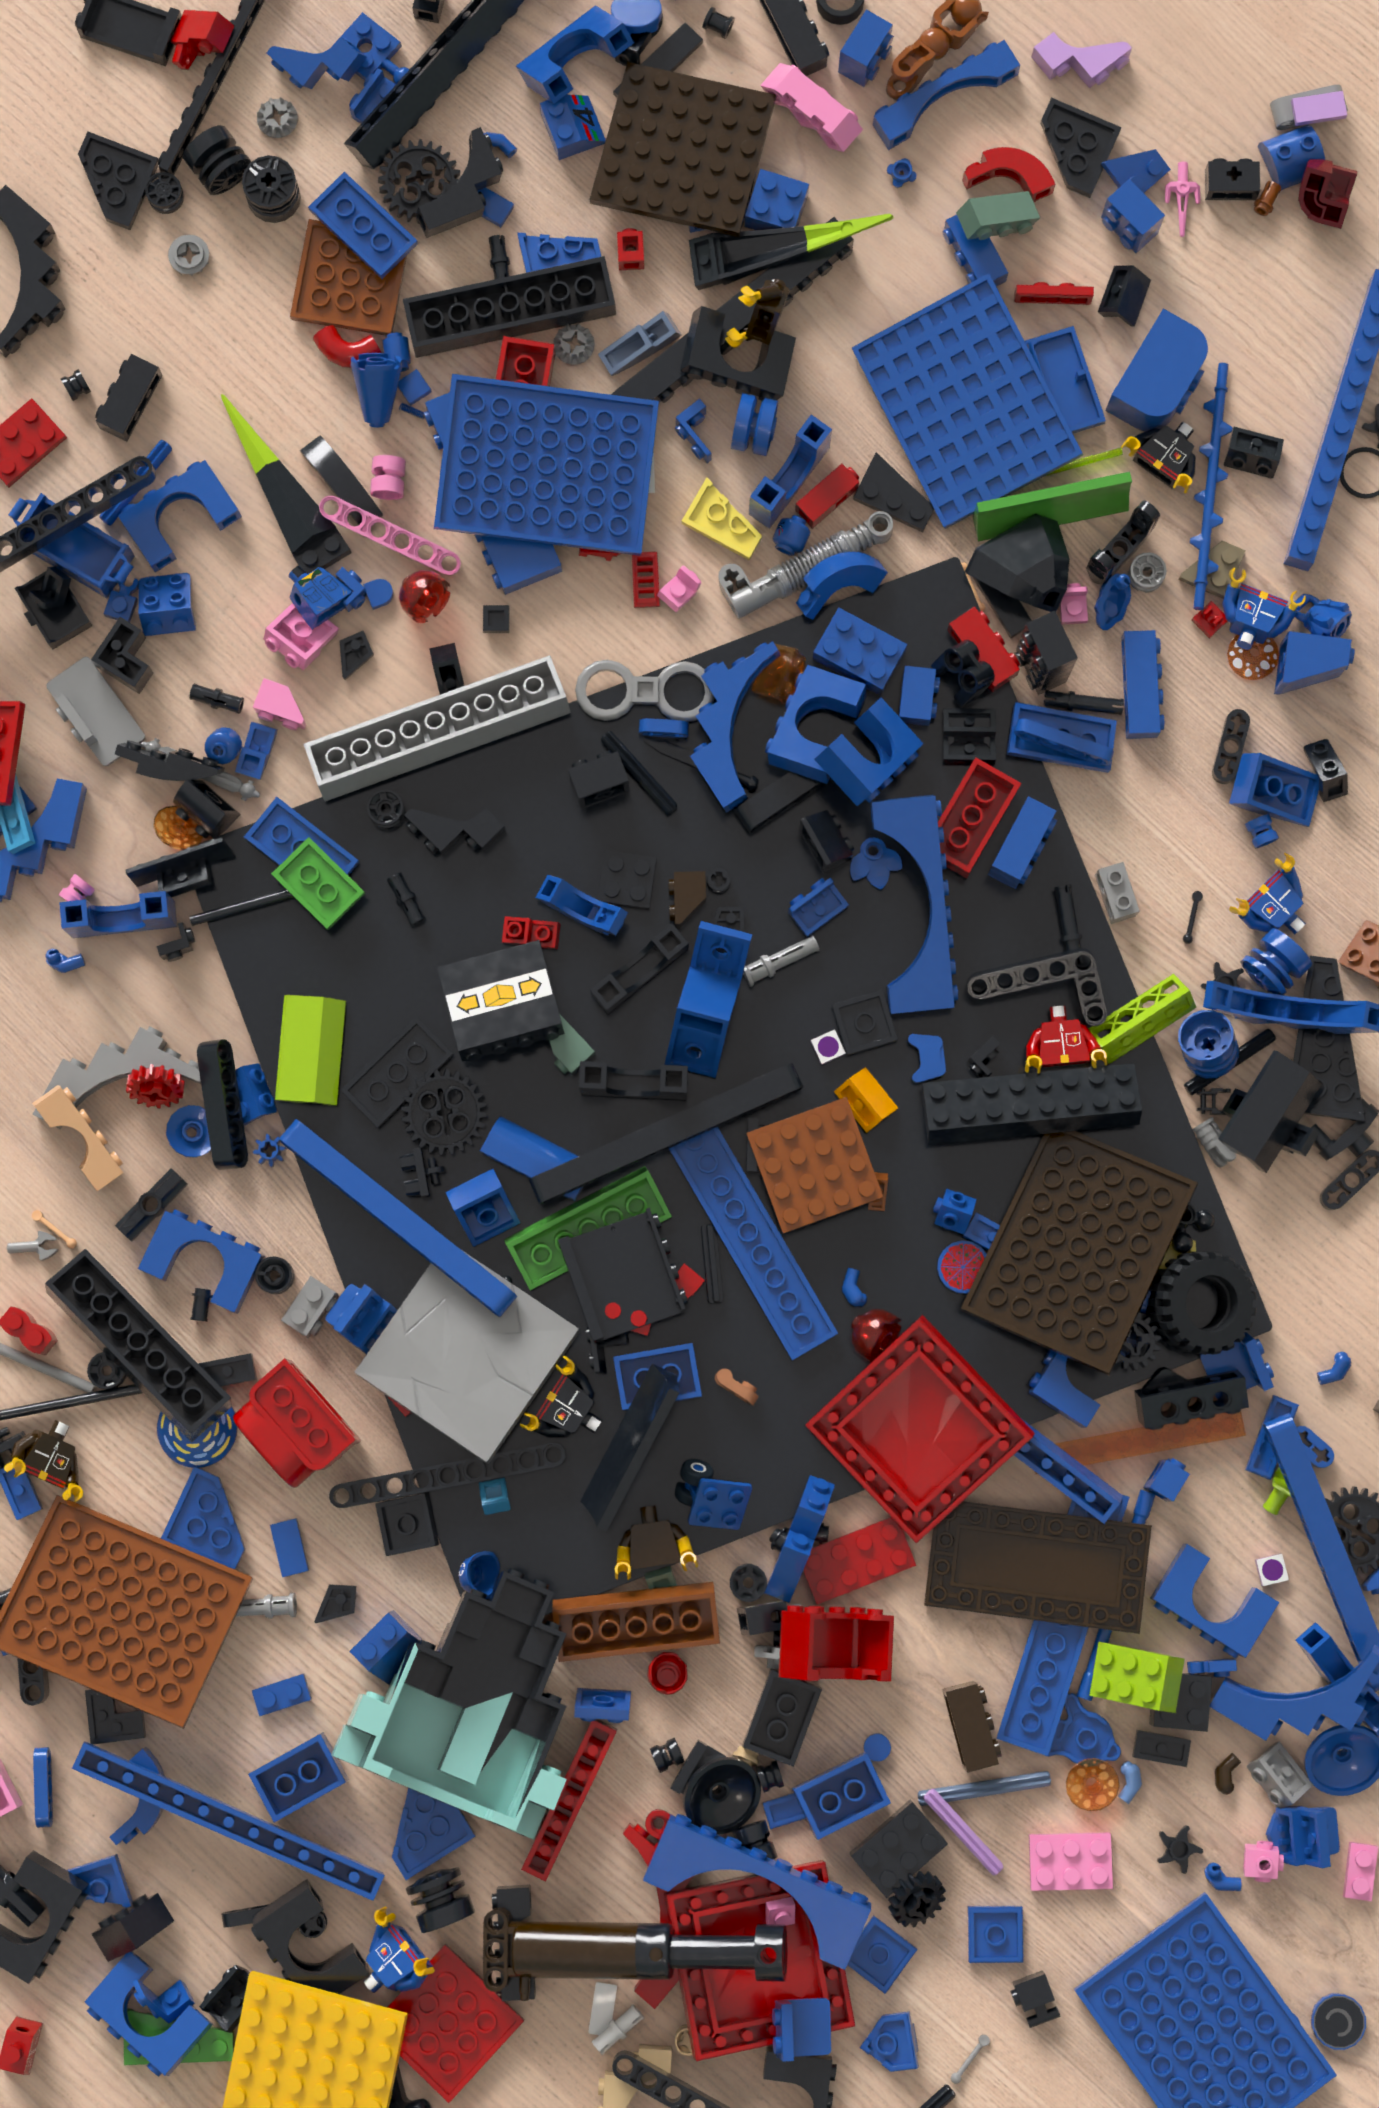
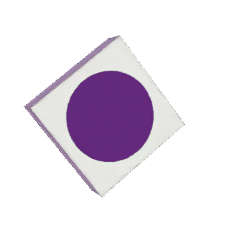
(828, 1047)
(1271, 1569)

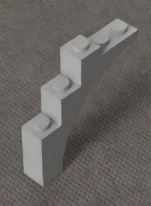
(111, 1065)

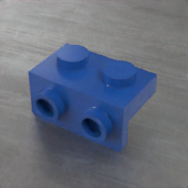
(817, 907)
(254, 1093)

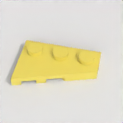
(721, 522)

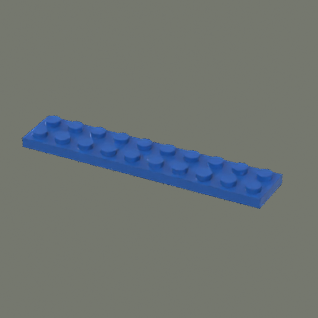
(754, 1242)
(1045, 1674)

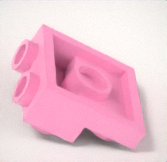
(296, 639)

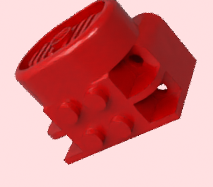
(293, 1424)

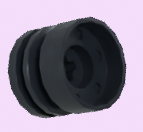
(216, 160)
(274, 202)
(440, 1899)

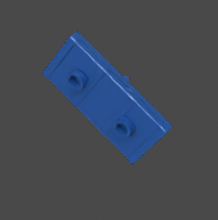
(1068, 378)

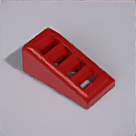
(644, 558)

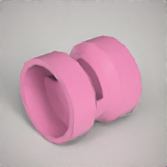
(70, 894)

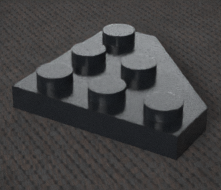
(1078, 144)
(117, 177)

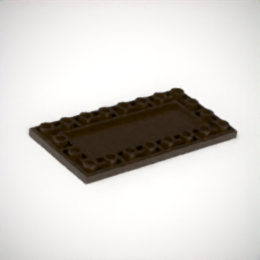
(1039, 1566)

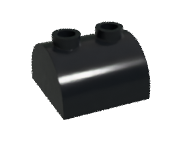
(205, 808)

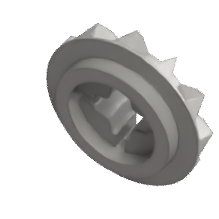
(271, 127)
(179, 249)
(580, 353)

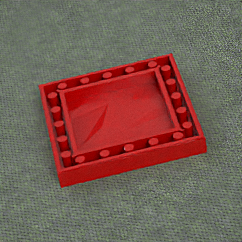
(920, 1429)
(728, 2007)

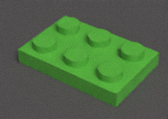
(318, 883)

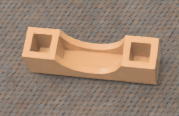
(58, 1110)

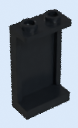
(129, 27)

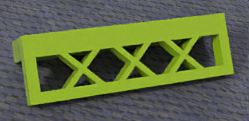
(1145, 1021)

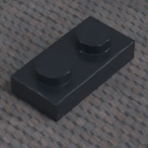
(1161, 1748)

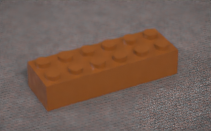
(637, 1621)

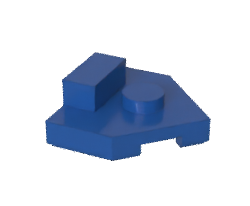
(893, 2042)

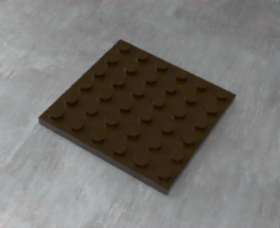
(683, 149)

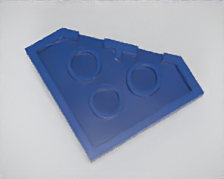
(205, 1521)
(427, 1833)

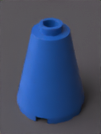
(376, 385)

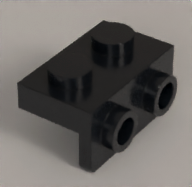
(227, 1998)

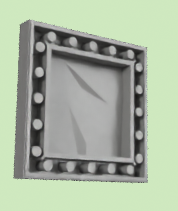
(463, 1363)

